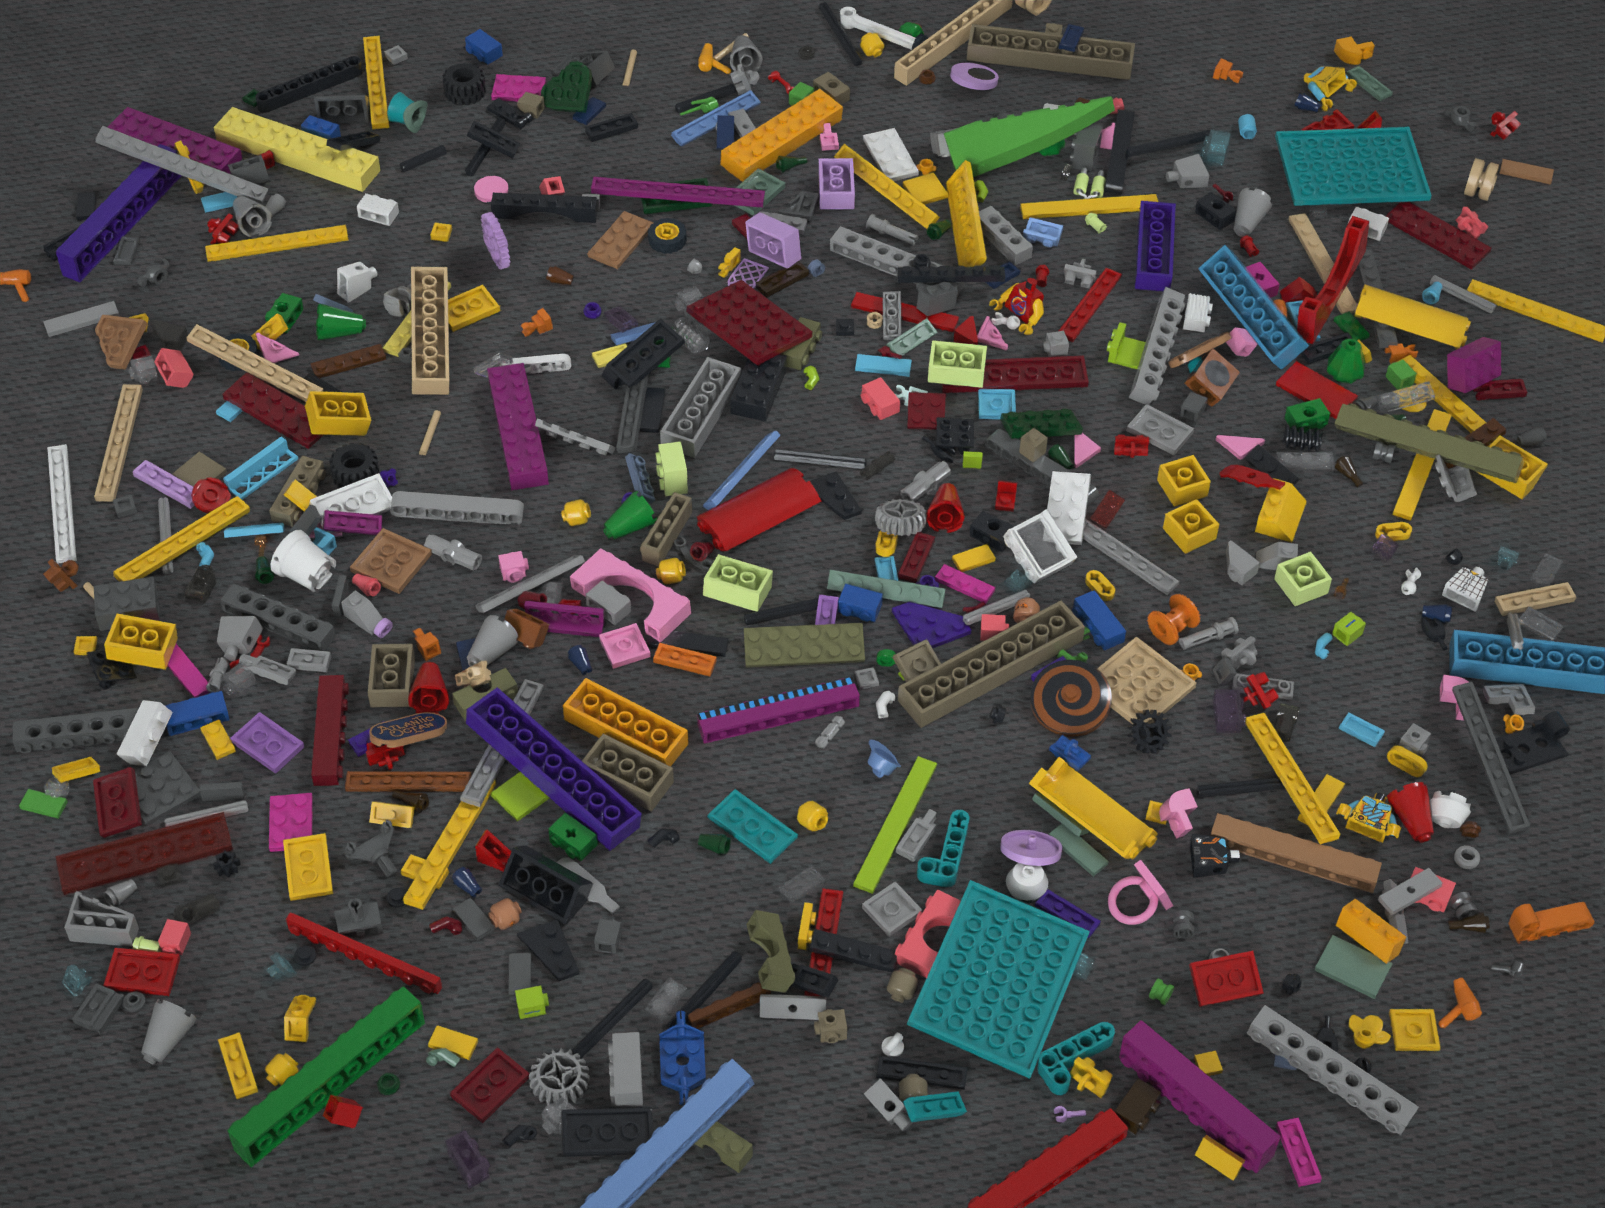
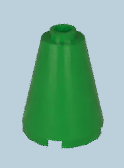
(337, 322)
(629, 517)

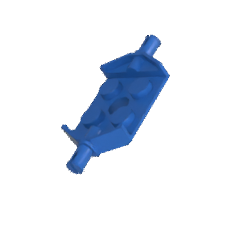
(682, 1042)

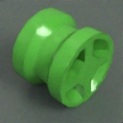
(1161, 991)

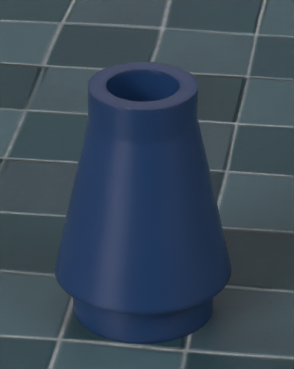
(1305, 102)
(1440, 612)
(579, 657)
(465, 880)

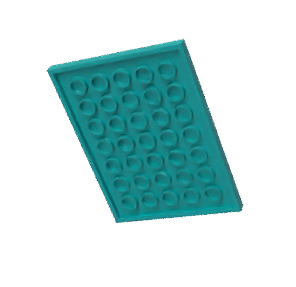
(1352, 166)
(998, 979)

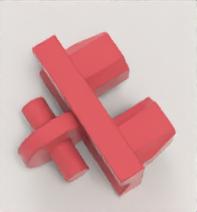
(1470, 223)

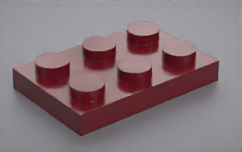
(117, 802)
(489, 1085)

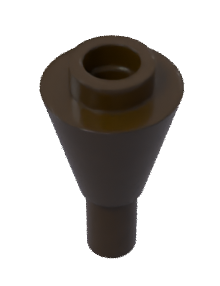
(1346, 467)
(417, 800)
(1475, 923)

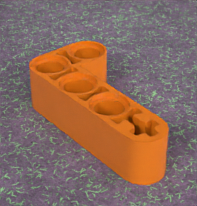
(1532, 925)

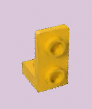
(297, 1018)

